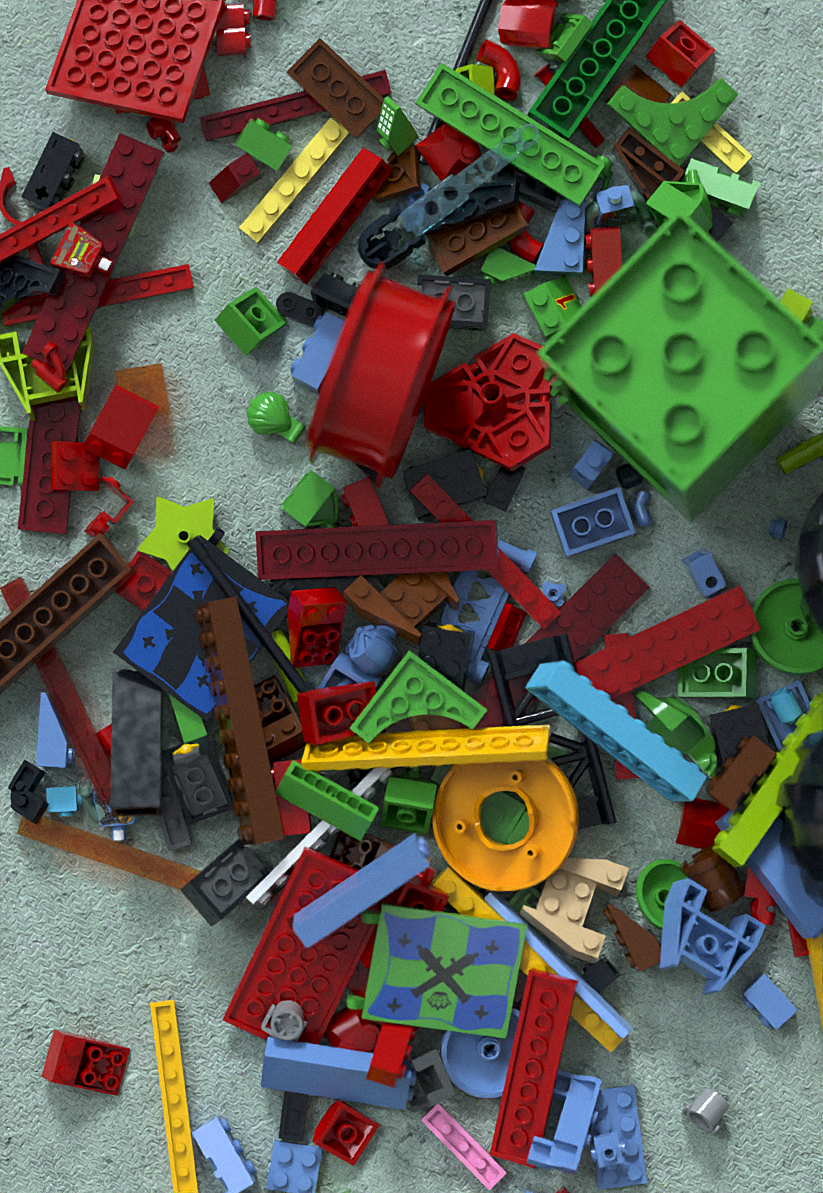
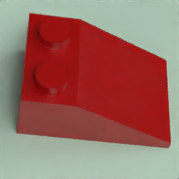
(120, 427)
(331, 711)

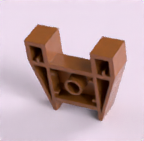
(404, 602)

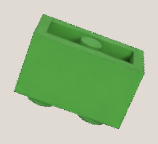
(264, 143)

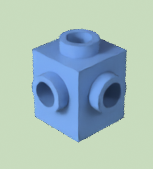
(608, 1141)

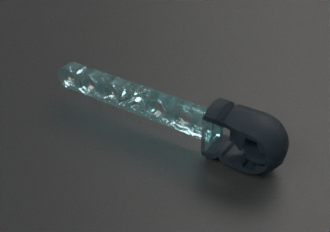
(416, 216)

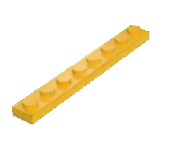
(174, 1097)

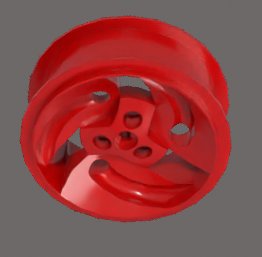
(379, 374)

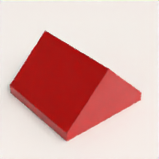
(698, 823)

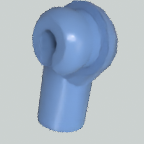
(639, 510)

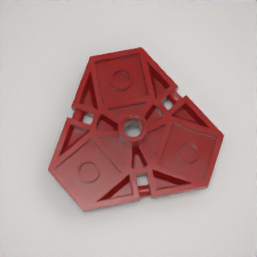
(509, 427)

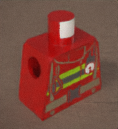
(80, 253)

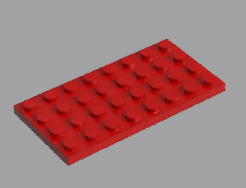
(287, 969)

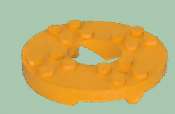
(497, 865)

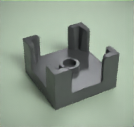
(432, 1079)

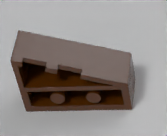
(645, 163)
(740, 772)

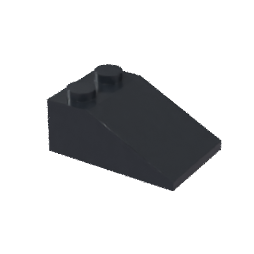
(334, 293)

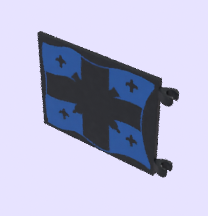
(166, 635)

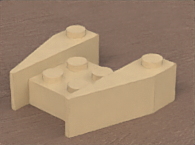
(566, 903)

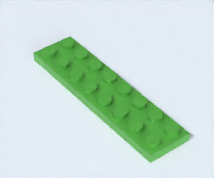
(491, 120)

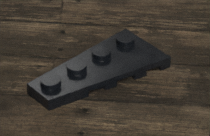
(483, 201)

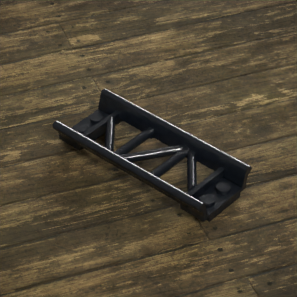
(524, 660)

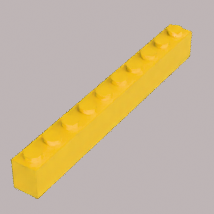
(471, 902)

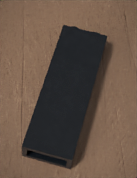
(136, 745)

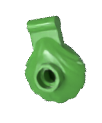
(270, 415)

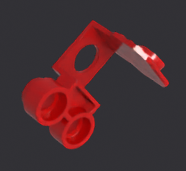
(99, 523)

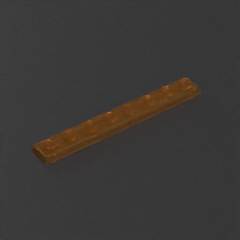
(108, 851)

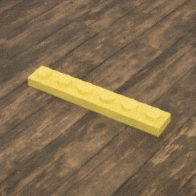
(294, 180)

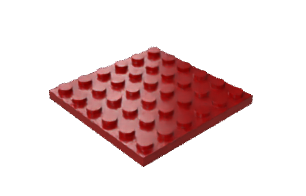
(135, 54)

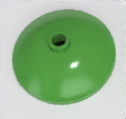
(653, 882)

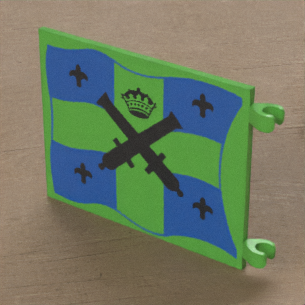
(442, 970)

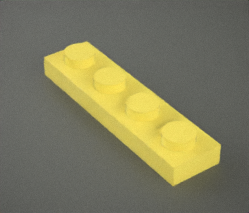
(721, 144)

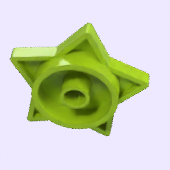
(174, 519)

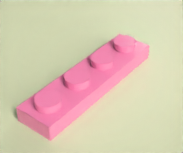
(463, 1146)

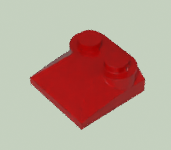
(448, 151)
(352, 1032)
(344, 1132)

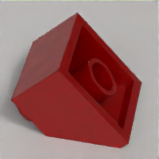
(680, 53)

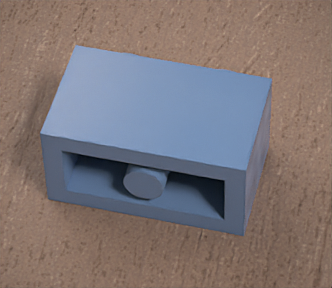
(768, 1001)

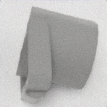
(286, 1021)
(706, 1110)

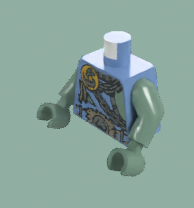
(617, 207)
(102, 813)

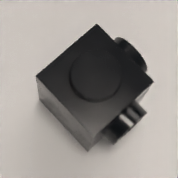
(600, 974)

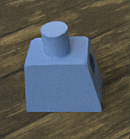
(591, 464)
(700, 567)

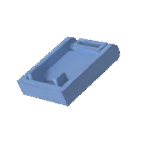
(777, 729)

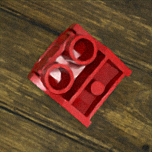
(527, 23)

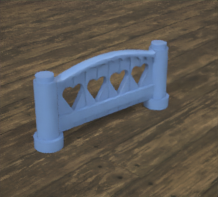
(487, 609)

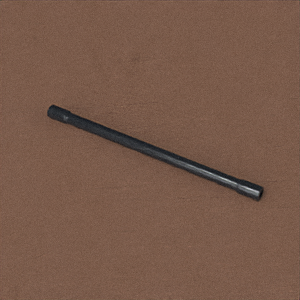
(465, 52)
(204, 556)

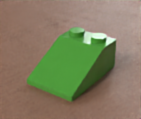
(720, 675)

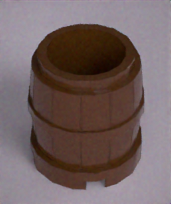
(716, 876)

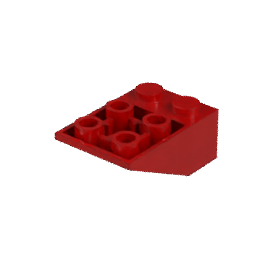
(315, 626)
(85, 1062)

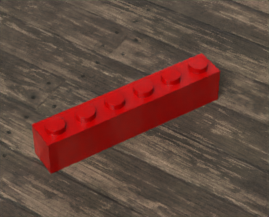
(334, 216)

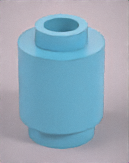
(785, 706)

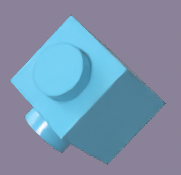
(63, 800)

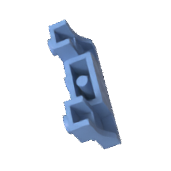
(571, 1133)

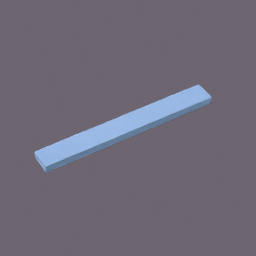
(560, 965)

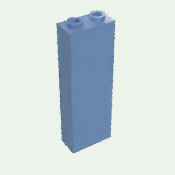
(782, 880)
(362, 890)
(331, 1074)

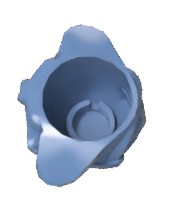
(373, 648)

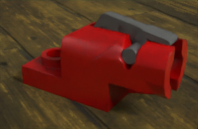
(763, 905)

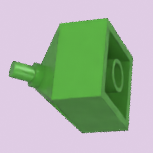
(687, 197)
(312, 502)
(408, 802)

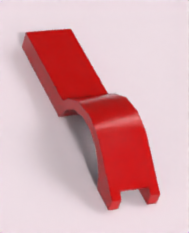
(6, 183)

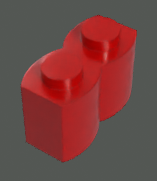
(231, 31)

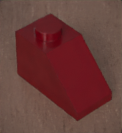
(235, 178)

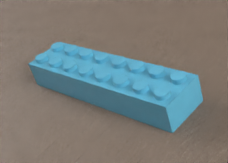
(616, 731)

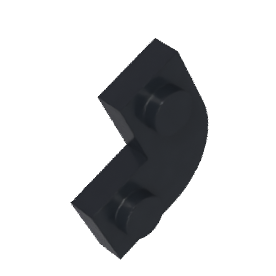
(22, 790)

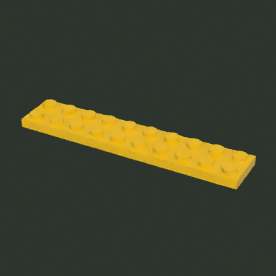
(431, 748)

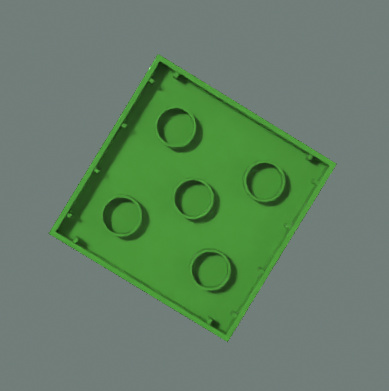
(685, 365)

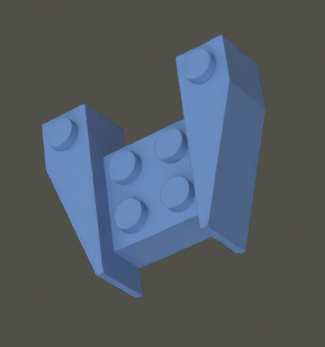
(702, 941)

